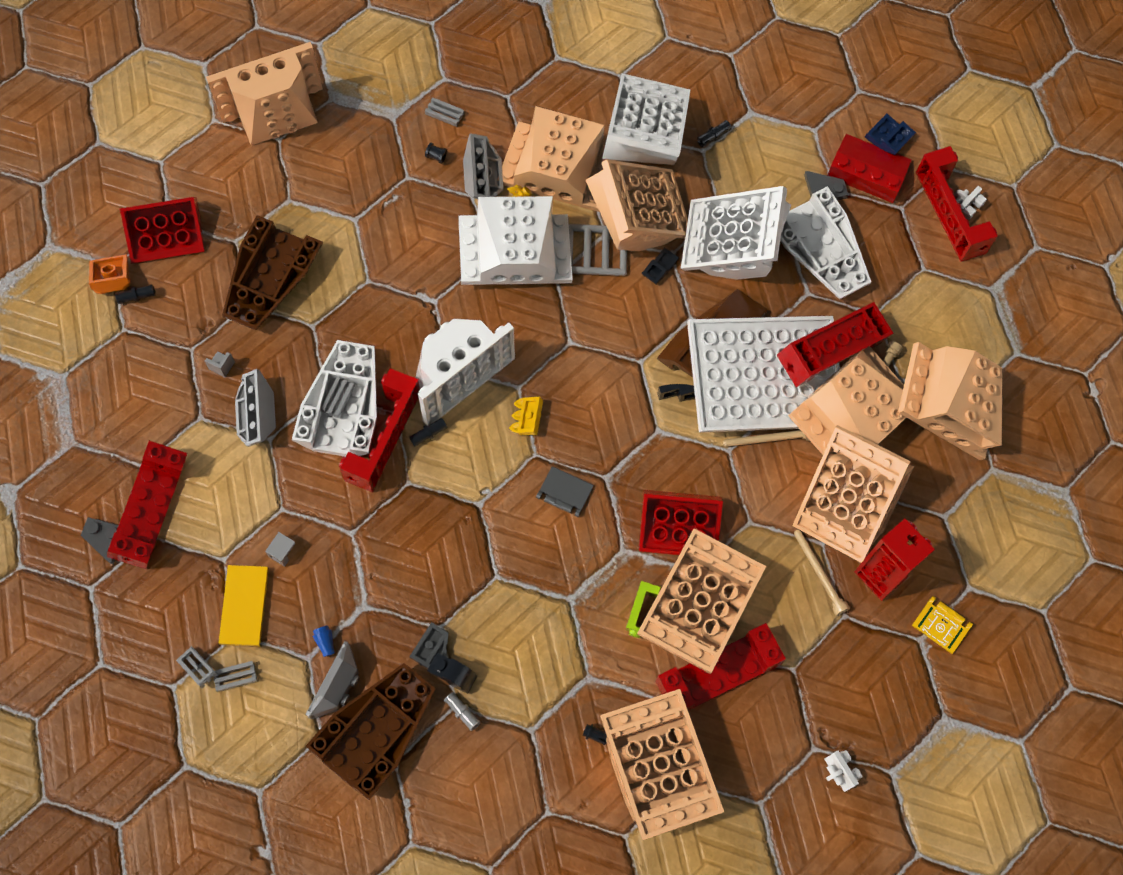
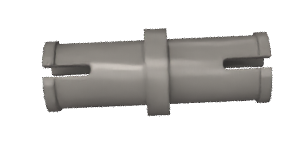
(462, 711)

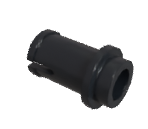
(595, 734)

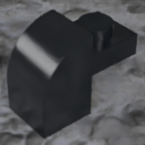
(453, 672)

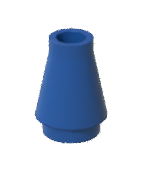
(324, 640)

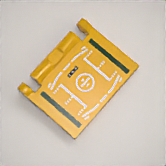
(942, 625)

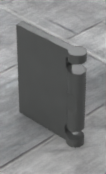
(565, 491)

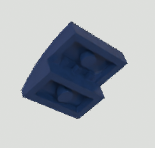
(889, 134)

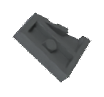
(818, 181)
(99, 536)
(432, 642)

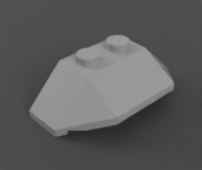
(482, 168)
(254, 409)
(336, 685)

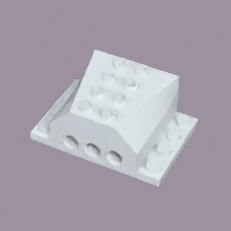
(647, 121)
(735, 233)
(514, 242)
(459, 362)

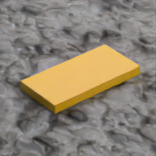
(243, 605)

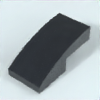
(660, 266)
(683, 391)

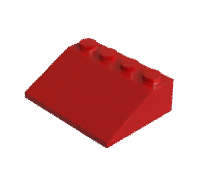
(869, 168)
(163, 229)
(672, 516)

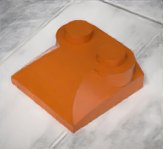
(109, 274)

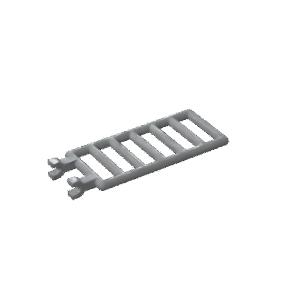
(587, 269)

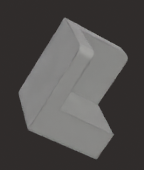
(220, 363)
(280, 548)

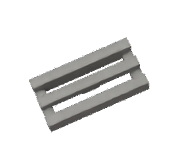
(445, 109)
(344, 383)
(206, 677)
(217, 680)

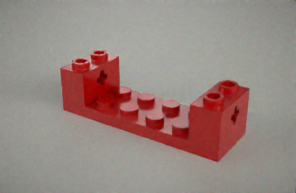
(966, 240)
(834, 343)
(364, 472)
(147, 505)
(894, 559)
(737, 664)

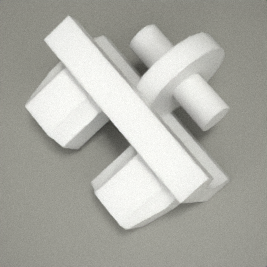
(965, 200)
(841, 772)

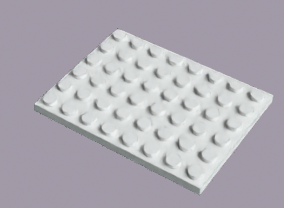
(740, 376)

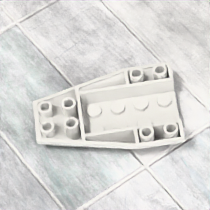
(825, 244)
(357, 422)

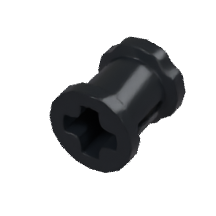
(436, 153)

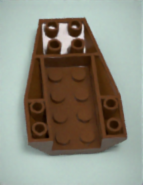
(266, 271)
(733, 306)
(373, 730)

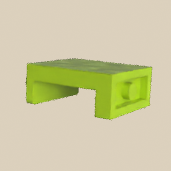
(644, 589)

